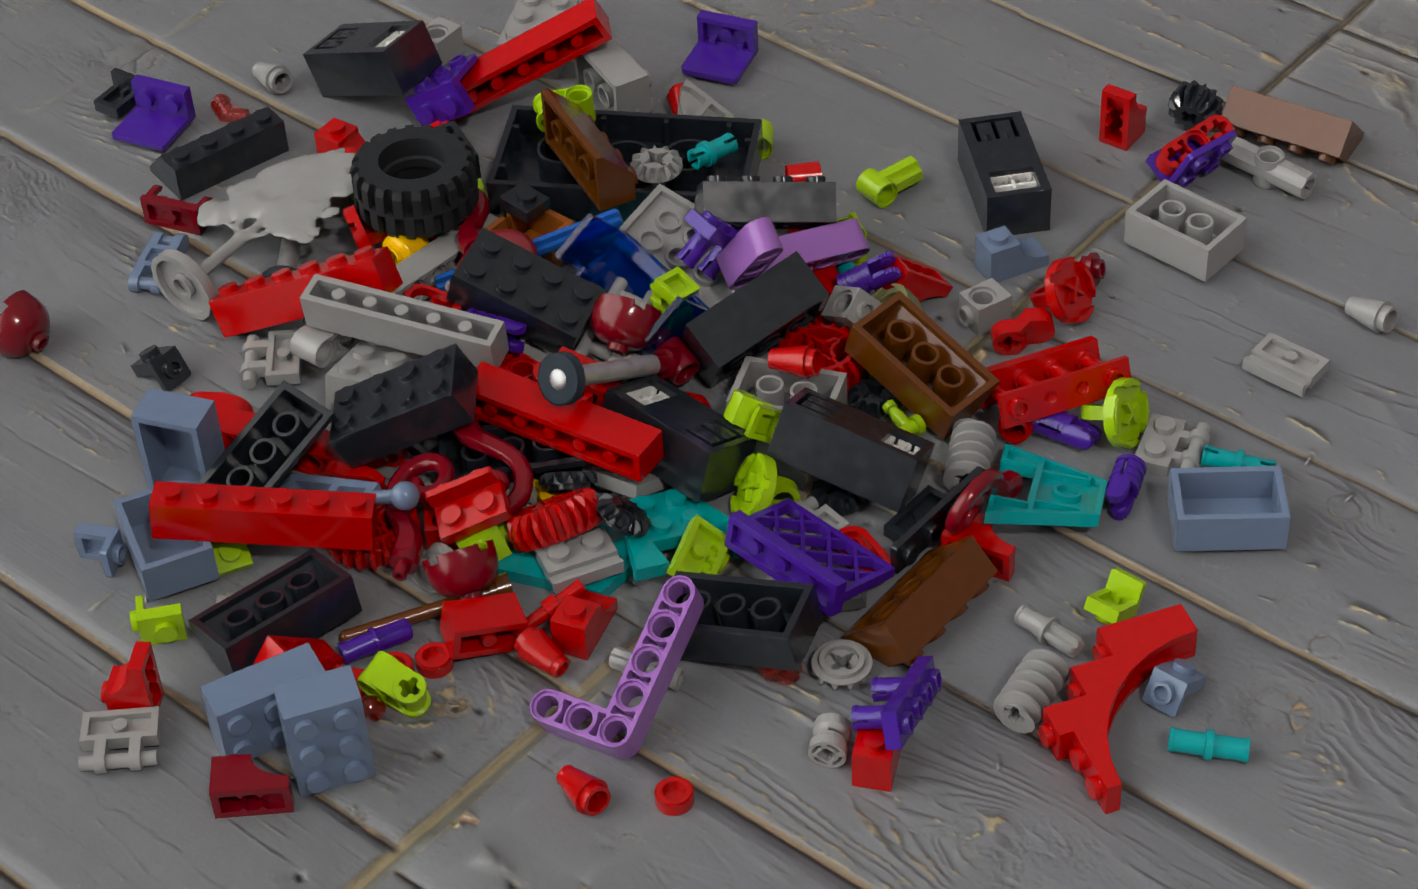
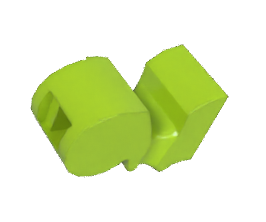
(669, 286)
(752, 414)

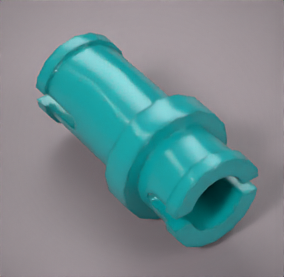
(709, 152)

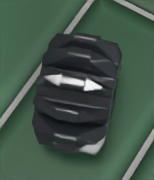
(1193, 104)

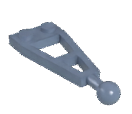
(403, 495)

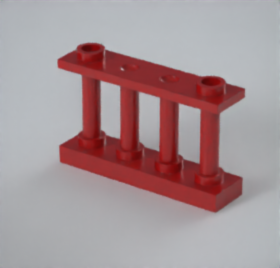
(1053, 381)

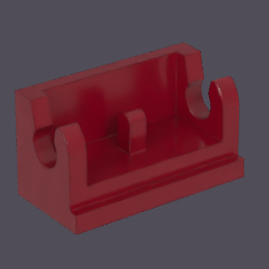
(171, 212)

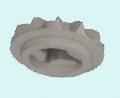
(650, 171)
(840, 653)

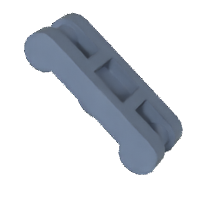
(158, 242)

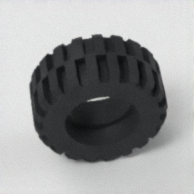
(415, 181)

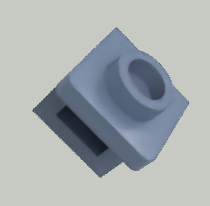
(101, 544)
(1171, 684)

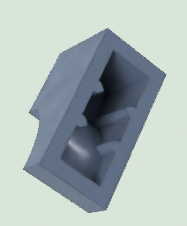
(1004, 256)

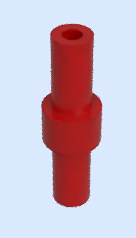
(551, 603)

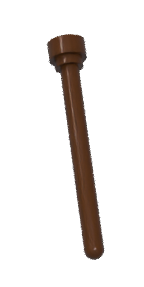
(500, 586)

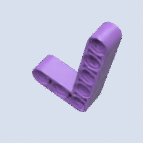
(760, 248)
(633, 682)

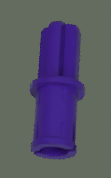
(375, 640)

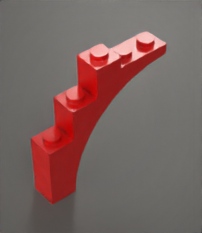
(1099, 688)

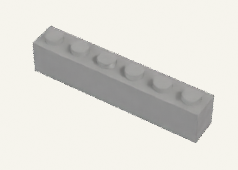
(401, 321)

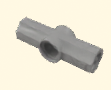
(1271, 168)

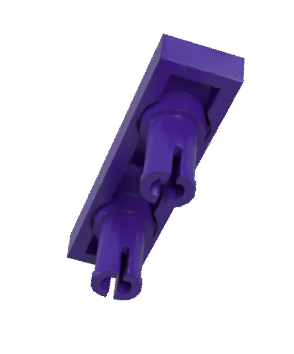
(708, 231)
(905, 705)

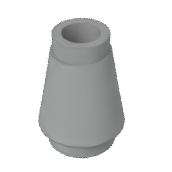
(273, 77)
(1373, 313)

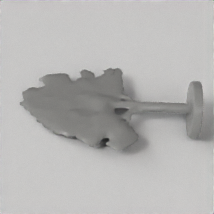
(281, 199)

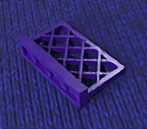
(784, 562)

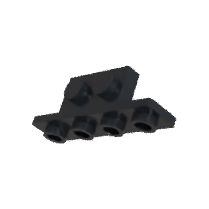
(921, 522)

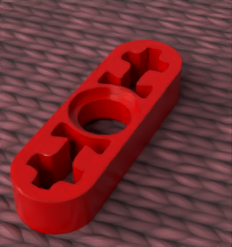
(1198, 133)

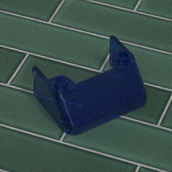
(607, 252)

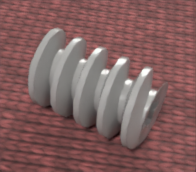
(969, 447)
(1030, 689)

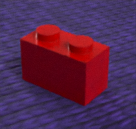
(481, 625)

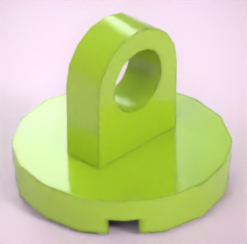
(1123, 412)
(759, 484)

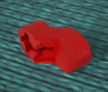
(1014, 335)

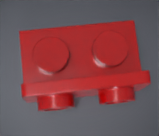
(469, 504)

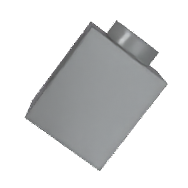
(446, 38)
(848, 305)
(984, 306)

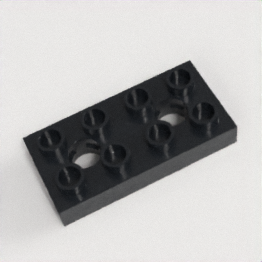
(529, 159)

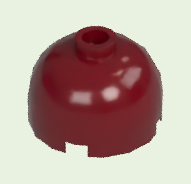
(622, 323)
(23, 325)
(463, 571)

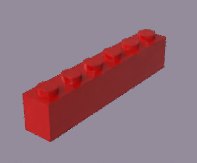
(536, 53)
(276, 299)
(575, 429)
(263, 515)

